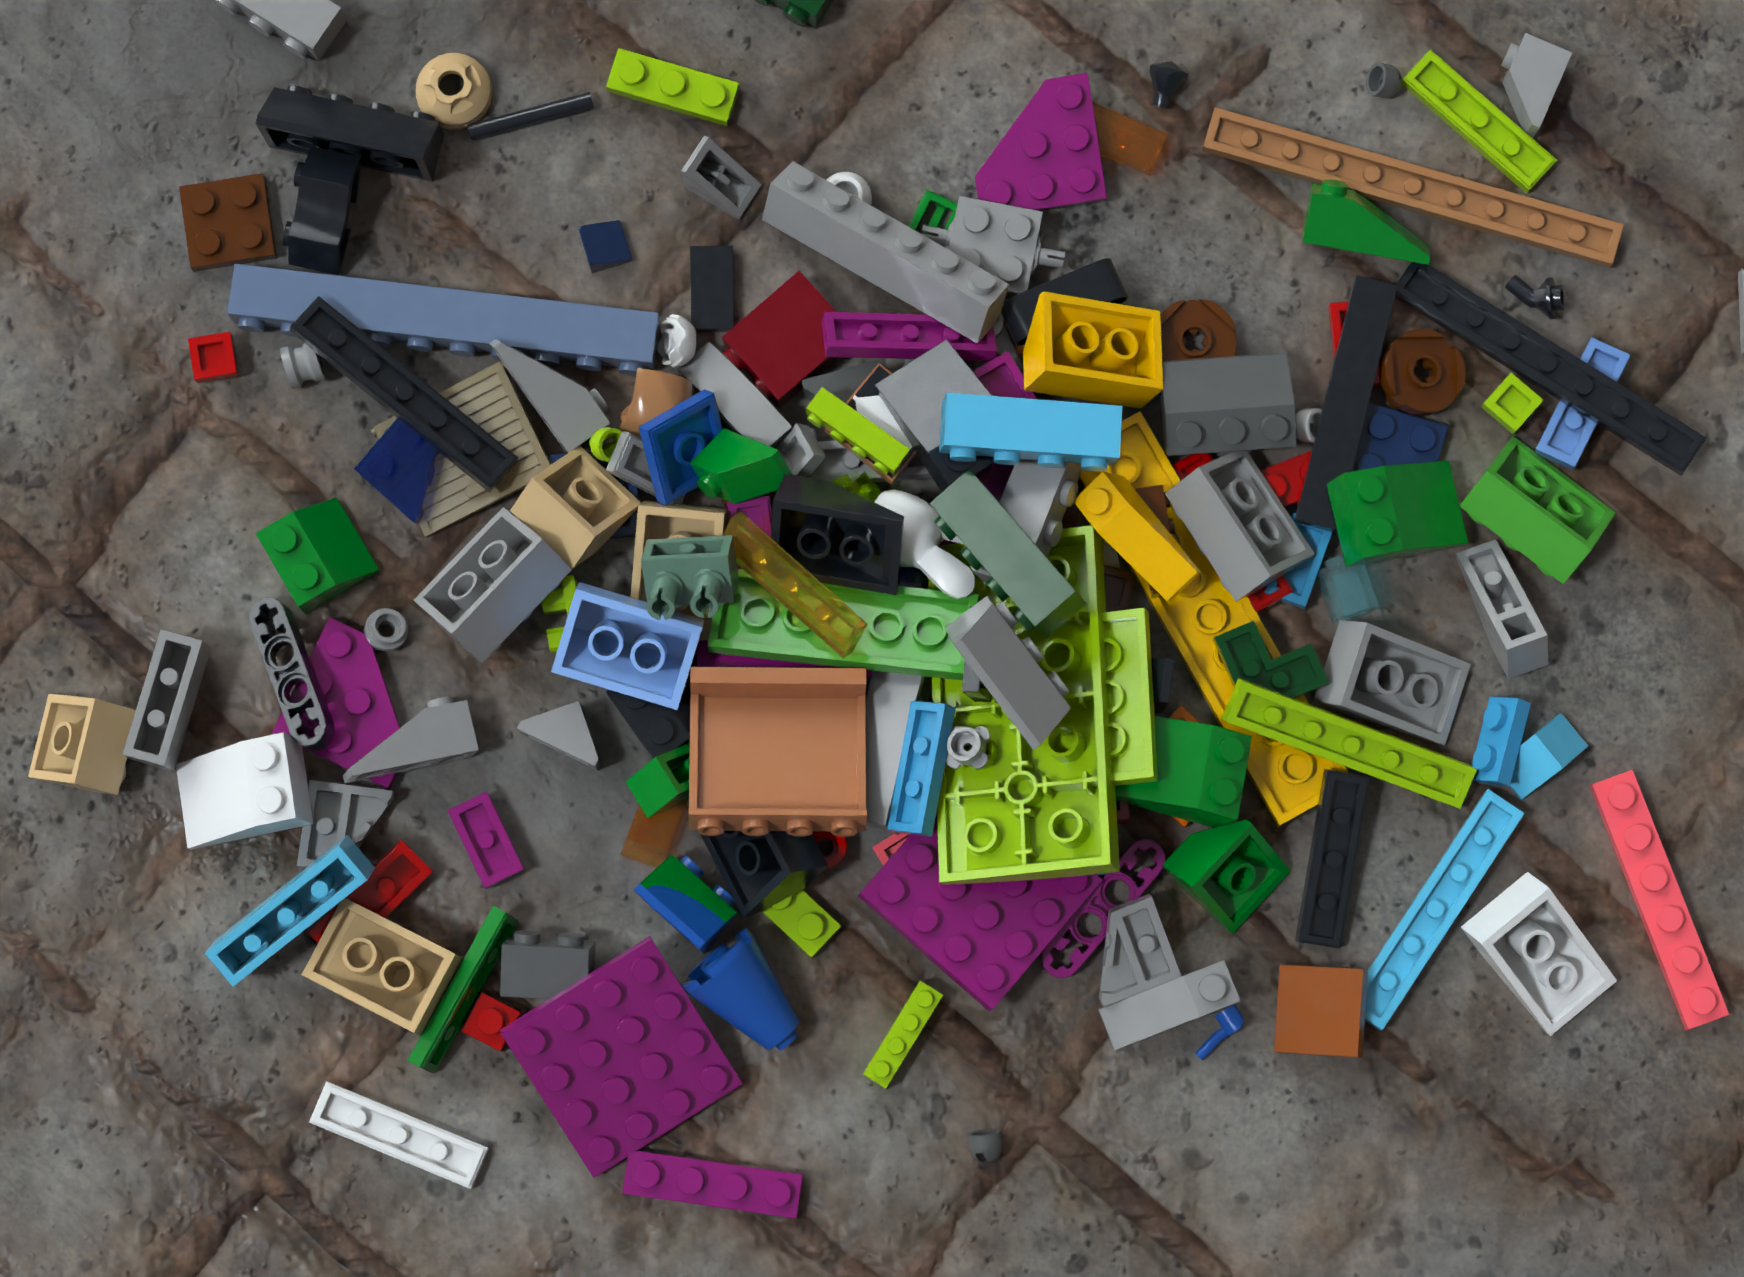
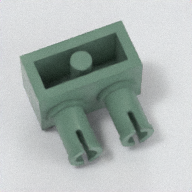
(689, 572)

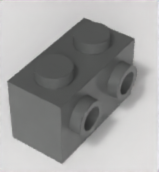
(543, 965)

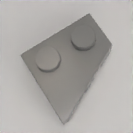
(340, 812)
(1135, 952)

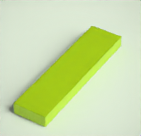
(1478, 121)

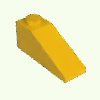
(1136, 534)

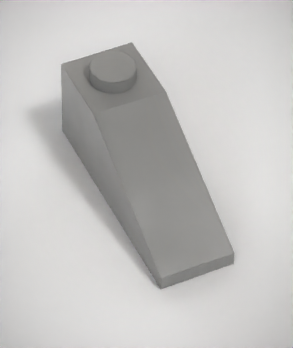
(561, 402)
(1504, 609)
(430, 738)
(1169, 1005)

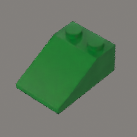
(1396, 511)
(1197, 773)

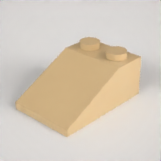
(674, 521)
(382, 966)

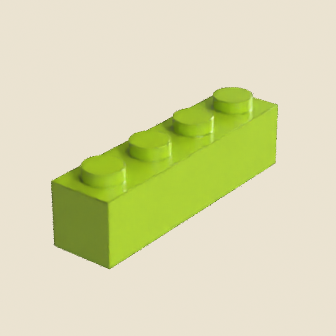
(858, 431)
(902, 1034)

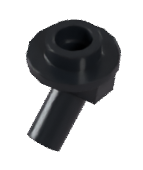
(1547, 298)

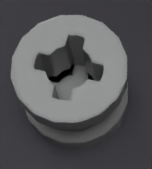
(302, 365)

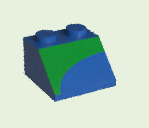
(687, 901)

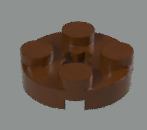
(1196, 317)
(1405, 389)

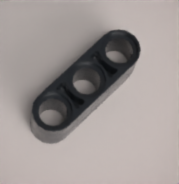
(1093, 281)

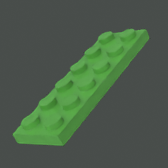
(901, 633)

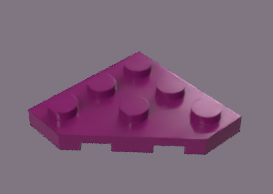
(1048, 152)
(354, 696)

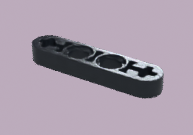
(296, 671)

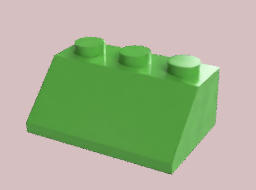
(1537, 510)

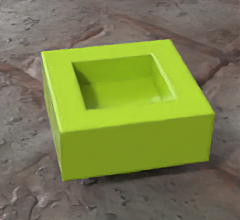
(1512, 403)

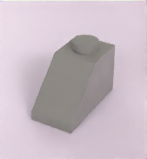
(1533, 78)

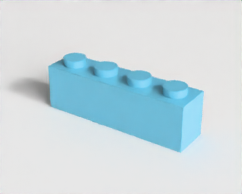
(1030, 430)
(290, 910)

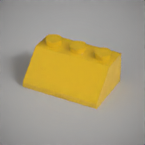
(1093, 351)

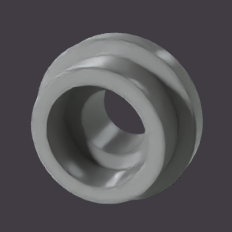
(386, 617)

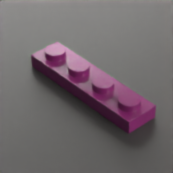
(896, 336)
(712, 1184)

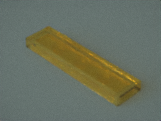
(795, 586)

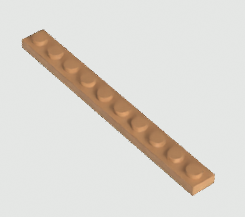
(1414, 187)

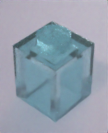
(1346, 590)

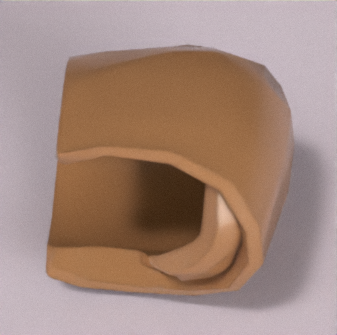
(652, 396)

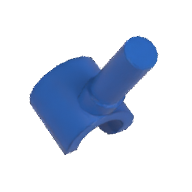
(1230, 1022)

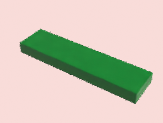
(463, 990)

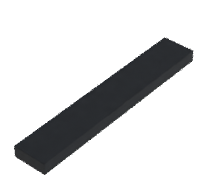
(404, 394)
(1346, 398)

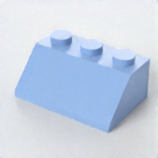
(623, 649)

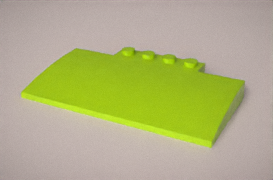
(1056, 804)

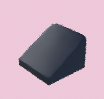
(604, 245)

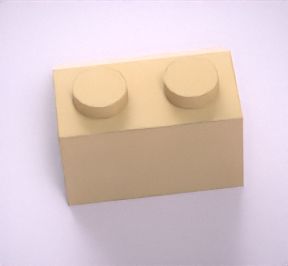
(575, 506)
(82, 744)

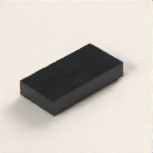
(712, 288)

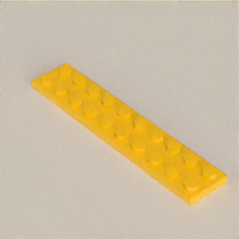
(1282, 774)

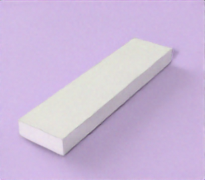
(399, 1135)

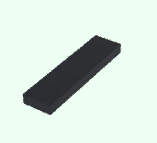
(1332, 858)

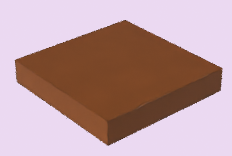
(1321, 1011)

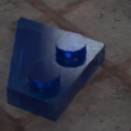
(400, 468)

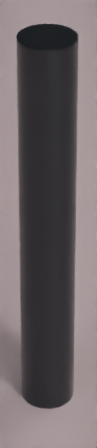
(530, 116)

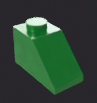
(738, 468)
(662, 782)

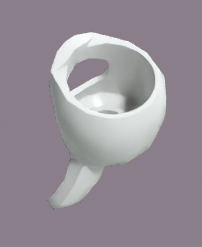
(922, 544)

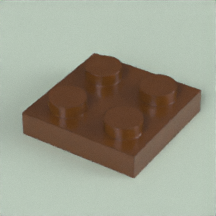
(227, 222)

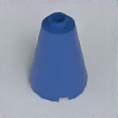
(745, 992)

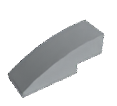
(737, 399)

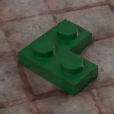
(1248, 659)

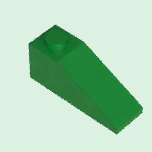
(1350, 222)

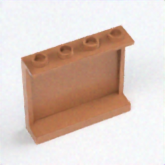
(777, 750)

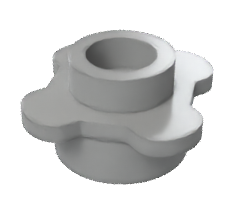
(959, 739)

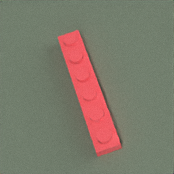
(1659, 900)

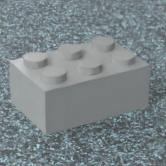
(493, 585)

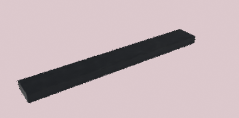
(1549, 367)

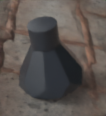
(1166, 80)

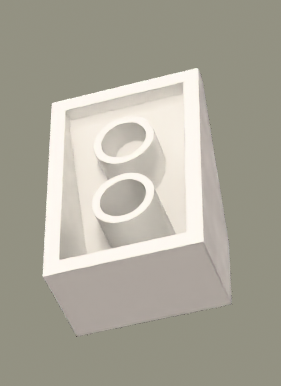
(244, 791)
(1539, 952)

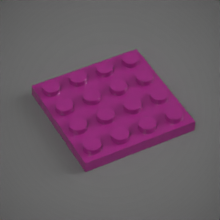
(975, 930)
(621, 1056)

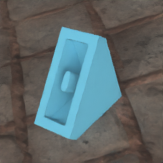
(1545, 755)

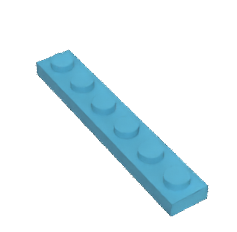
(1437, 905)

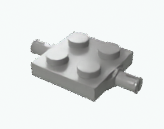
(998, 240)

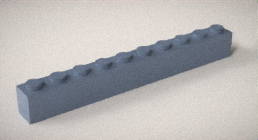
(451, 318)

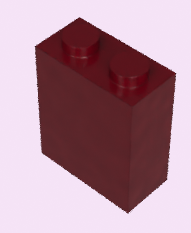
(781, 340)

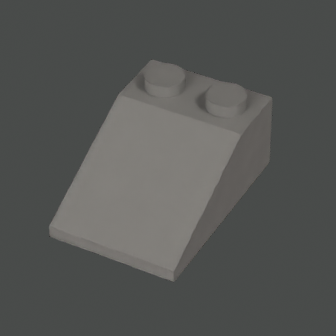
(1392, 681)

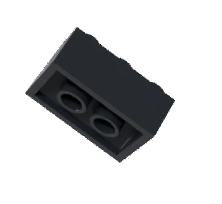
(764, 867)

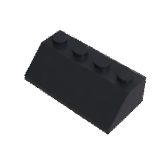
(383, 139)

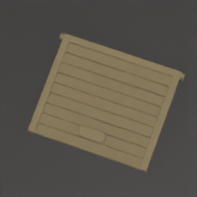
(496, 407)

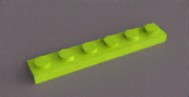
(1349, 743)

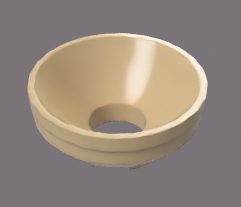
(460, 109)

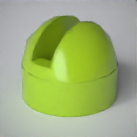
(604, 451)

